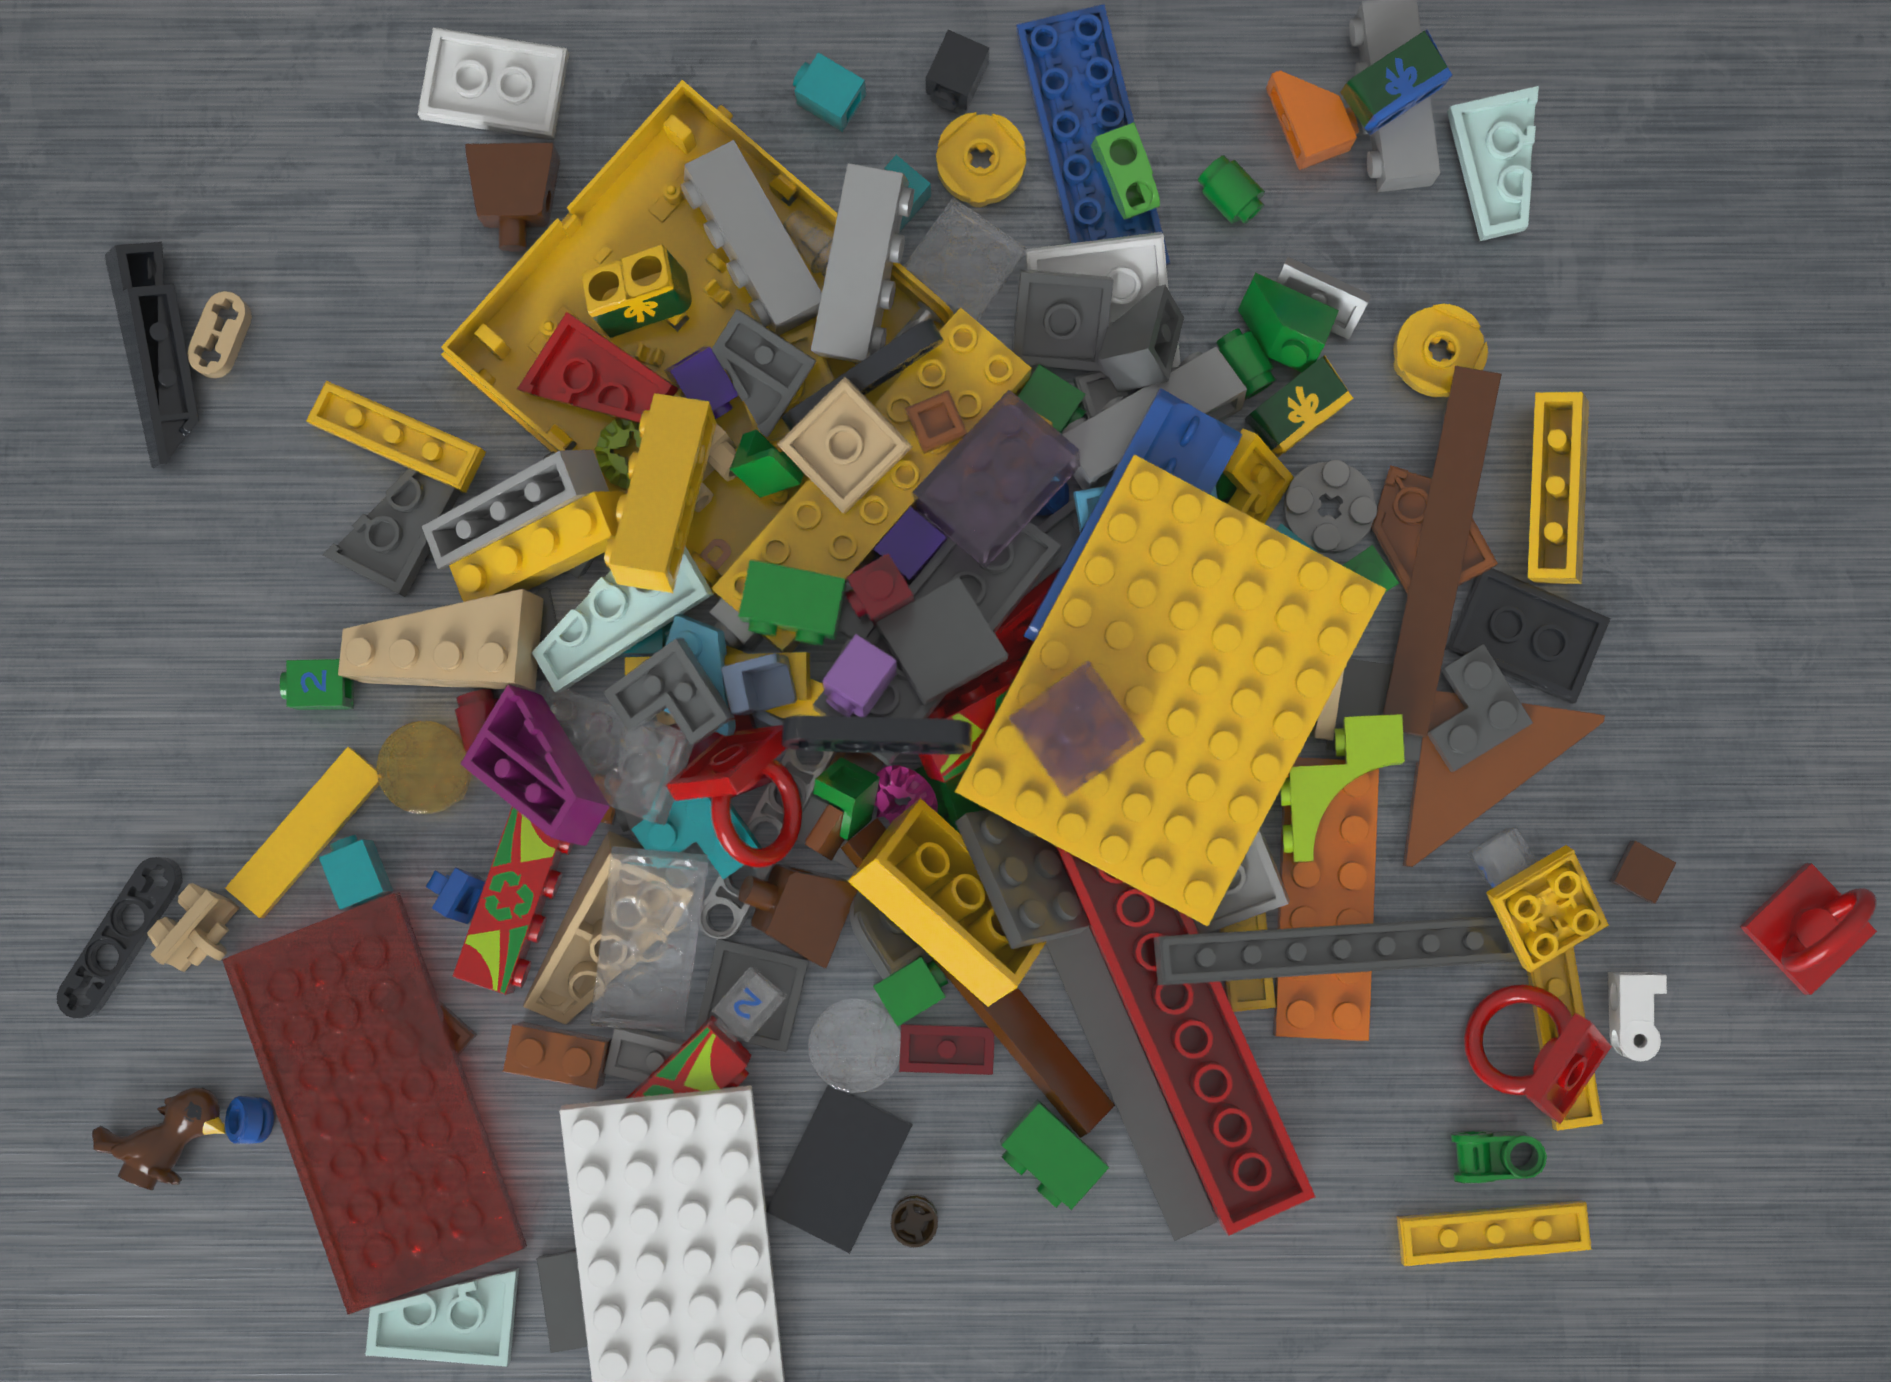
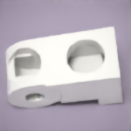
(1632, 1013)

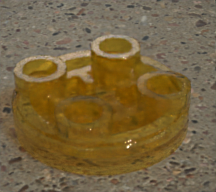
(423, 768)

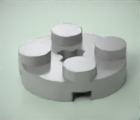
(1336, 481)

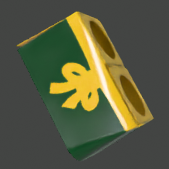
(621, 315)
(1299, 407)

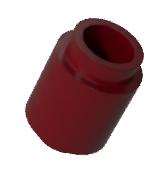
(473, 713)

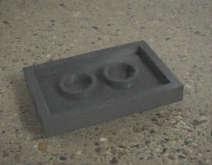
(1022, 880)

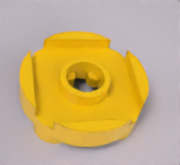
(983, 133)
(1429, 326)

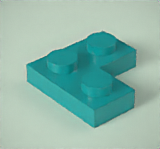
(691, 822)

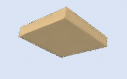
(844, 445)

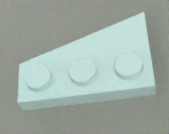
(1495, 158)

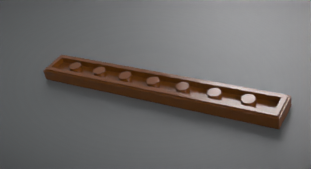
(1441, 548)
(1022, 1033)

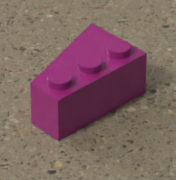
(536, 767)

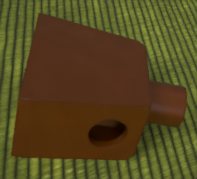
(513, 187)
(800, 909)

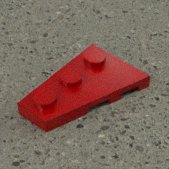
(593, 374)

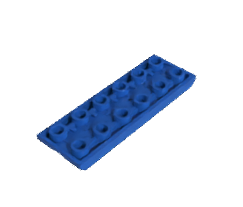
(1076, 98)
(1171, 438)

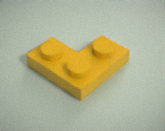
(1257, 476)

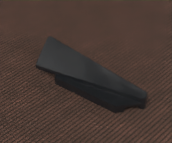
(153, 346)

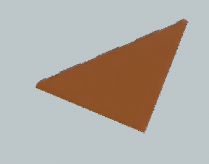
(1450, 801)

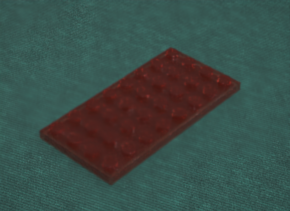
(374, 1103)

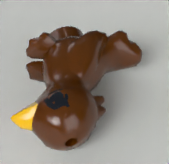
(157, 1148)

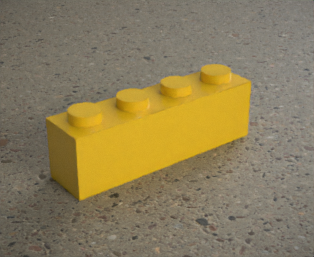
(1558, 487)
(661, 493)
(540, 548)

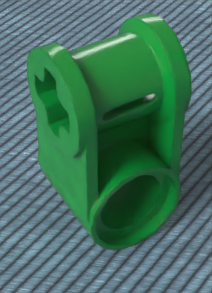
(1486, 1156)

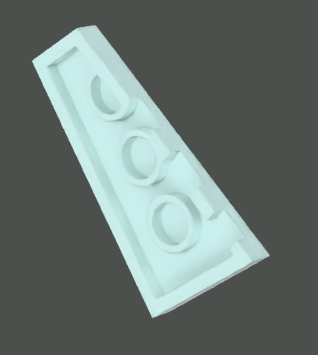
(612, 622)

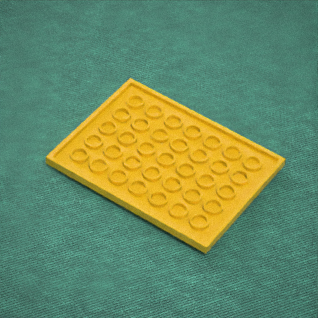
(1221, 660)

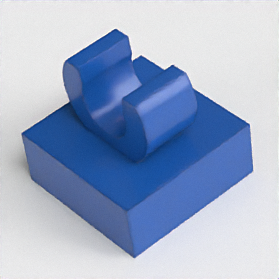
(456, 893)

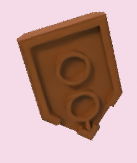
(1400, 525)

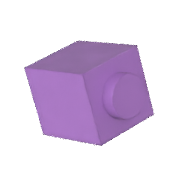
(858, 678)

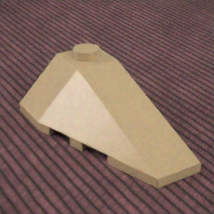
(569, 968)

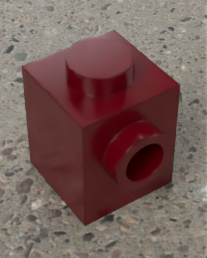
(878, 589)

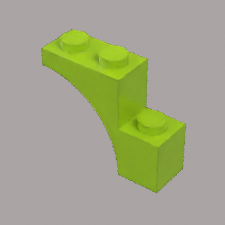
(1366, 746)

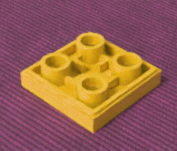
(1547, 908)

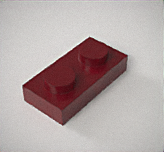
(946, 1049)

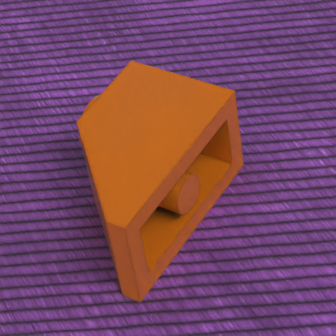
(1311, 119)

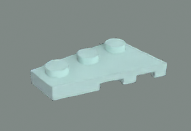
(450, 1323)

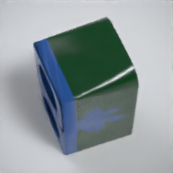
(1396, 82)

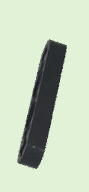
(877, 367)
(877, 735)
(113, 932)

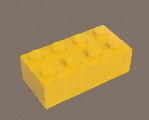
(934, 894)

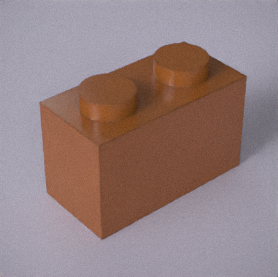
(557, 1055)

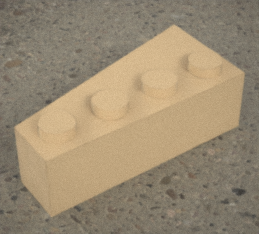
(455, 645)

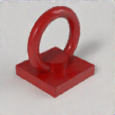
(732, 767)
(1811, 927)
(1561, 1065)

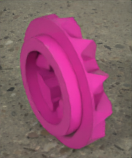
(901, 782)

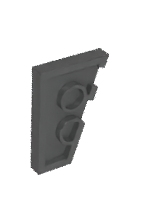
(390, 539)

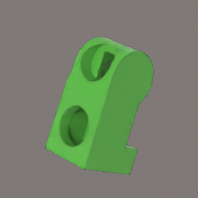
(1127, 170)

